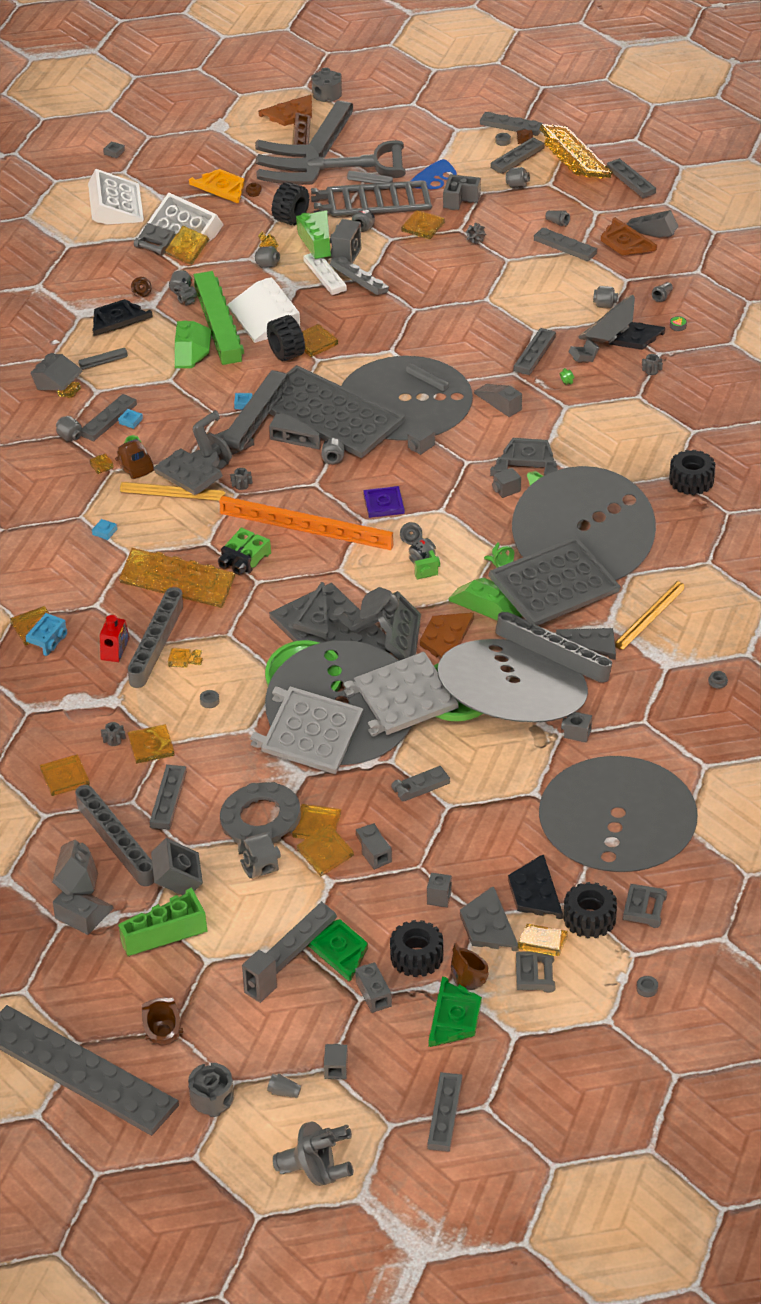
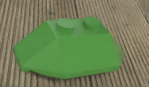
(191, 343)
(484, 598)

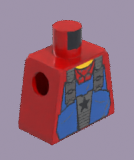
(113, 639)

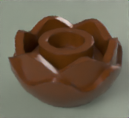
(145, 282)

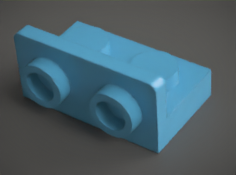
(47, 633)

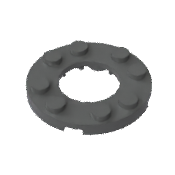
(279, 794)

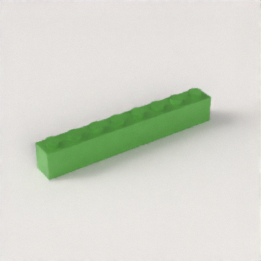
(218, 317)

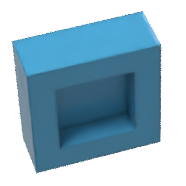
(241, 400)
(130, 418)
(104, 529)

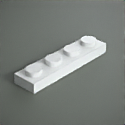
(325, 274)

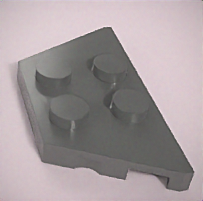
(487, 922)

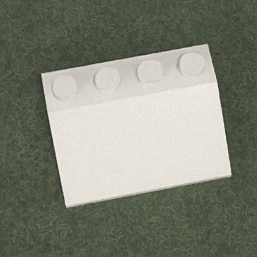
(114, 199)
(177, 212)
(259, 305)

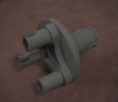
(315, 1154)

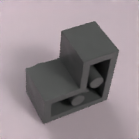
(460, 189)

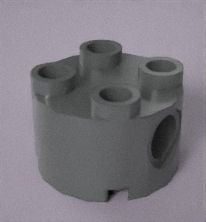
(326, 85)
(259, 855)
(211, 1089)

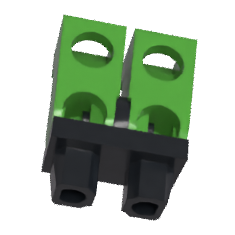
(244, 553)

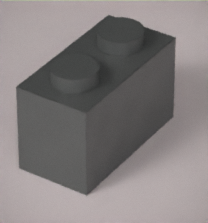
(259, 975)

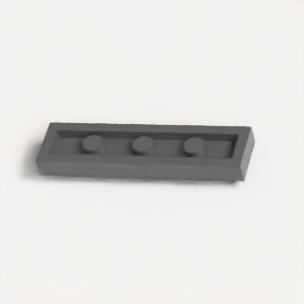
(509, 123)
(517, 155)
(631, 178)
(565, 244)
(358, 275)
(534, 351)
(107, 417)
(168, 797)
(301, 935)
(444, 1112)

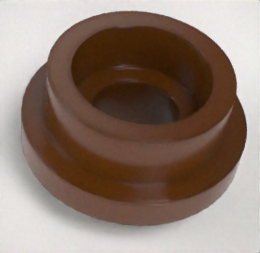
(253, 189)

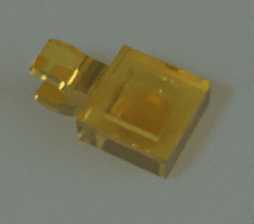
(268, 240)
(182, 657)

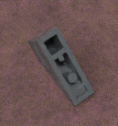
(657, 224)
(502, 397)
(292, 431)

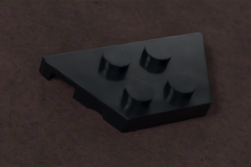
(117, 315)
(638, 335)
(534, 889)

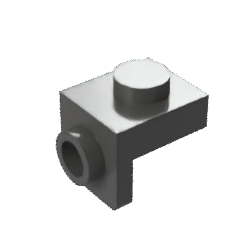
(584, 353)

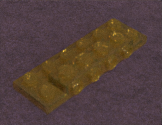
(573, 152)
(161, 572)

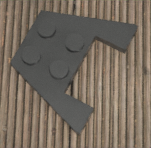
(526, 453)

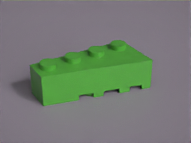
(314, 233)
(164, 924)

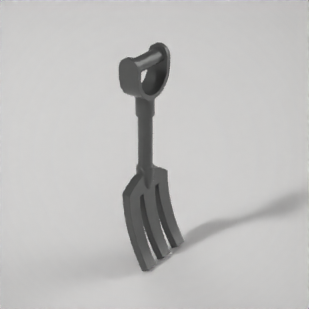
(310, 166)

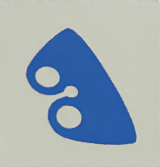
(435, 169)

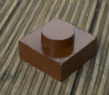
(524, 135)

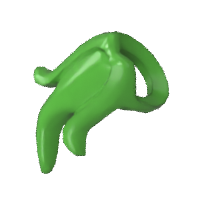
(498, 559)

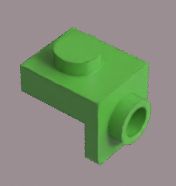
(427, 567)

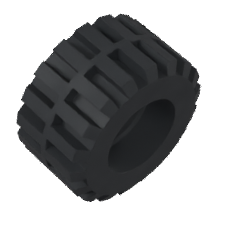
(289, 202)
(285, 338)
(692, 472)
(585, 898)
(416, 961)

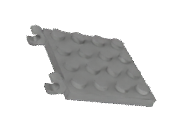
(402, 694)
(309, 729)

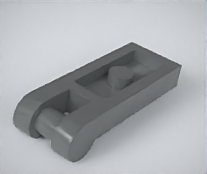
(421, 783)

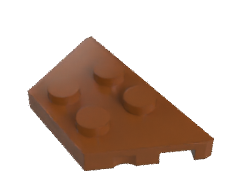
(285, 112)
(626, 239)
(445, 632)

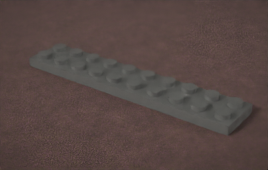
(84, 1072)

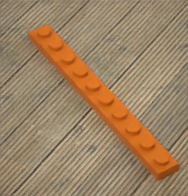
(306, 522)

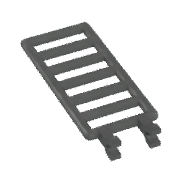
(331, 207)

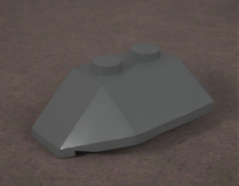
(611, 323)
(75, 869)

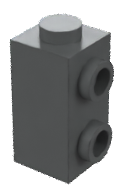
(373, 987)

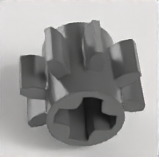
(475, 233)
(186, 294)
(652, 364)
(241, 478)
(113, 734)

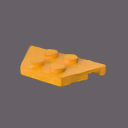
(221, 184)

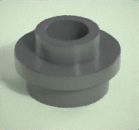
(717, 679)

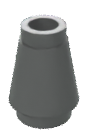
(558, 217)
(661, 292)
(283, 1086)

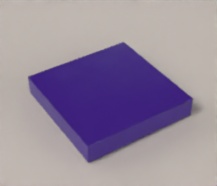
(383, 501)

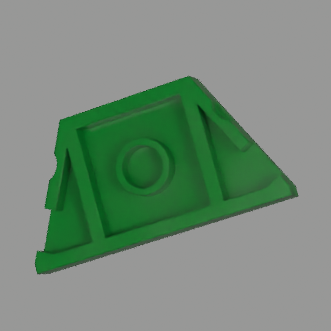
(340, 948)
(454, 1014)

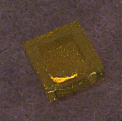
(70, 391)
(101, 463)

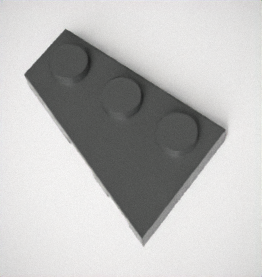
(597, 639)

